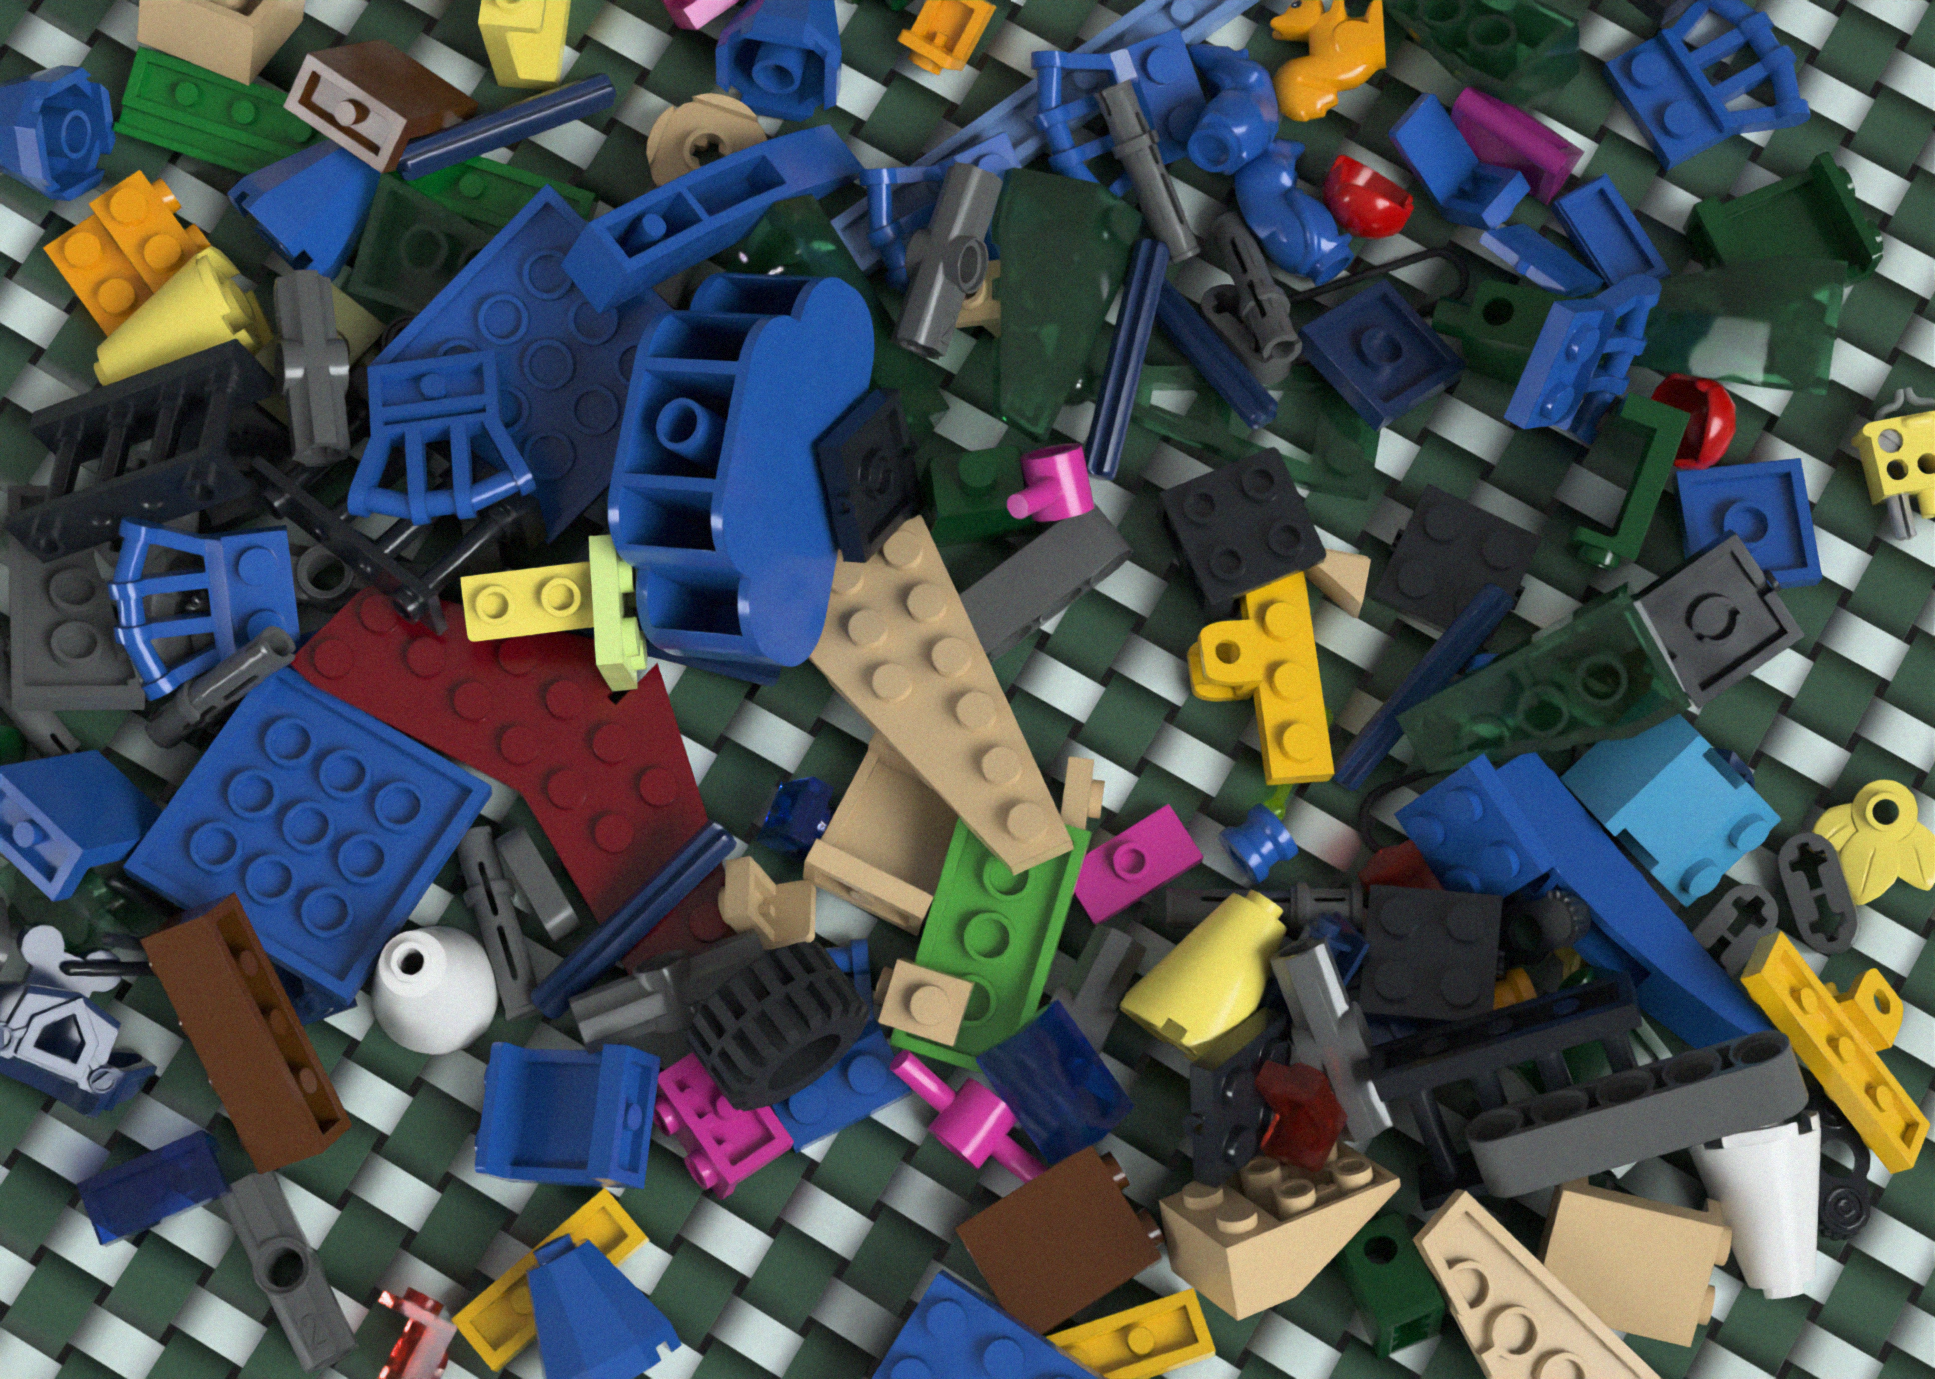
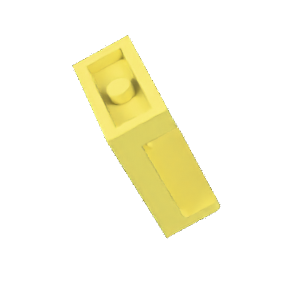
(525, 41)
(528, 601)

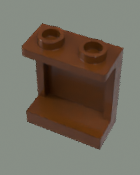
(374, 100)
(1062, 1240)

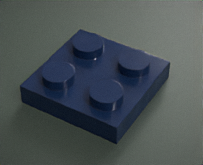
(1380, 354)

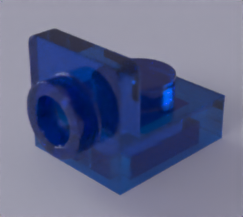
(797, 817)

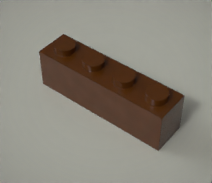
(246, 1033)

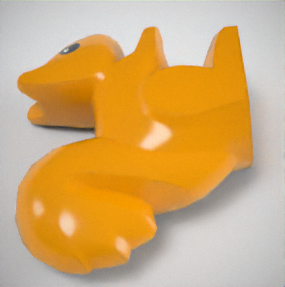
(1340, 56)

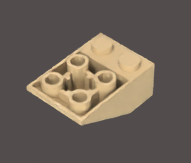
(1270, 1226)

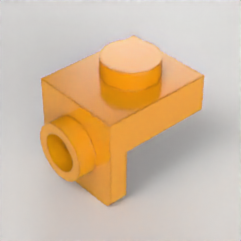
(946, 33)

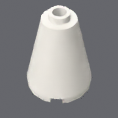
(434, 990)
(1769, 1199)

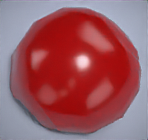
(1365, 200)
(1711, 418)

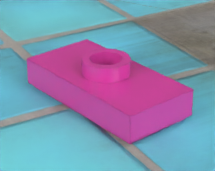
(1134, 865)

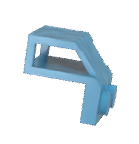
(1673, 805)

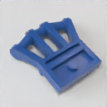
(1164, 89)
(1678, 106)
(884, 233)
(1569, 353)
(433, 403)
(247, 590)
(857, 1083)

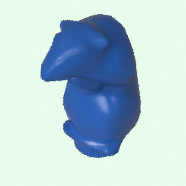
(1241, 110)
(1287, 223)

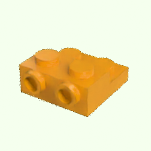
(125, 249)

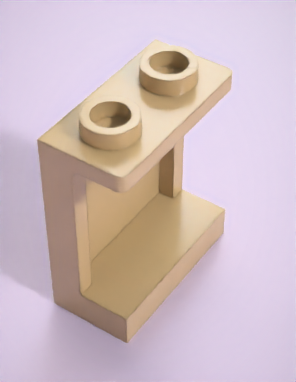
(885, 841)
(1635, 1258)

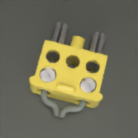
(1899, 447)

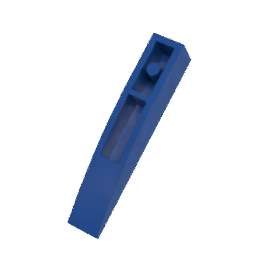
(702, 213)
(1628, 919)

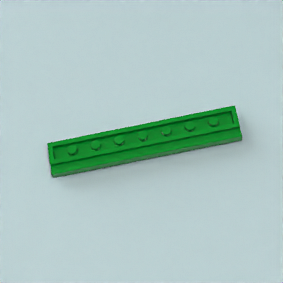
(249, 129)

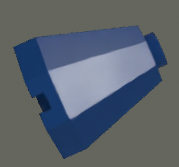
(782, 57)
(55, 131)
(310, 205)
(592, 1315)

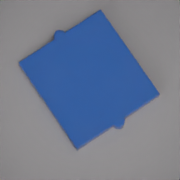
(1541, 260)

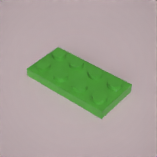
(997, 934)

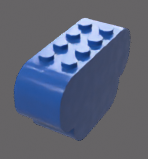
(721, 463)

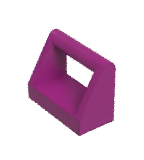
(1515, 140)

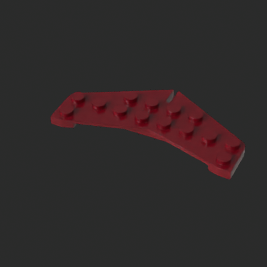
(540, 720)

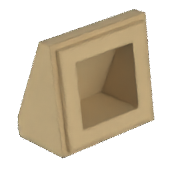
(1342, 579)

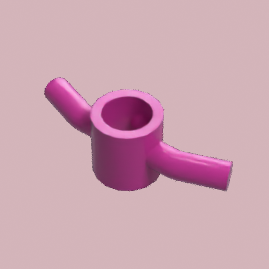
(1054, 484)
(969, 1121)

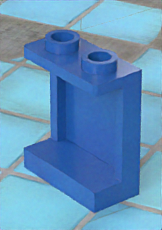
(69, 817)
(567, 1116)

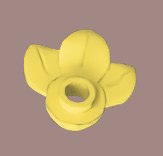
(1879, 852)

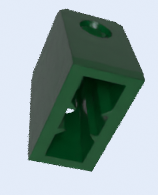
(1497, 327)
(969, 496)
(1393, 1298)

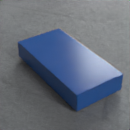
(1607, 233)

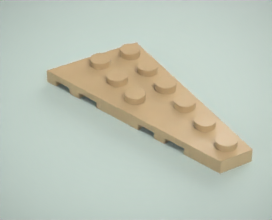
(921, 679)
(1513, 1307)

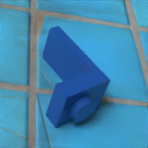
(1449, 171)

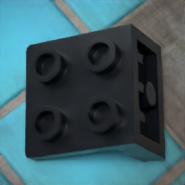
(1238, 531)

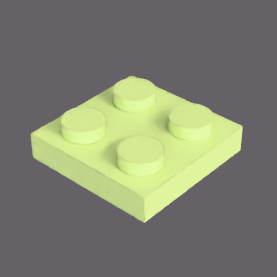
(618, 642)

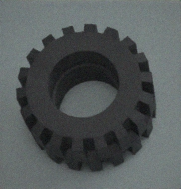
(777, 1025)

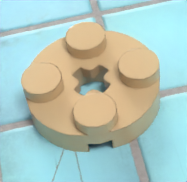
(695, 126)

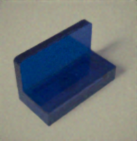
(1055, 1084)
(154, 1188)

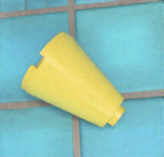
(183, 317)
(1210, 977)

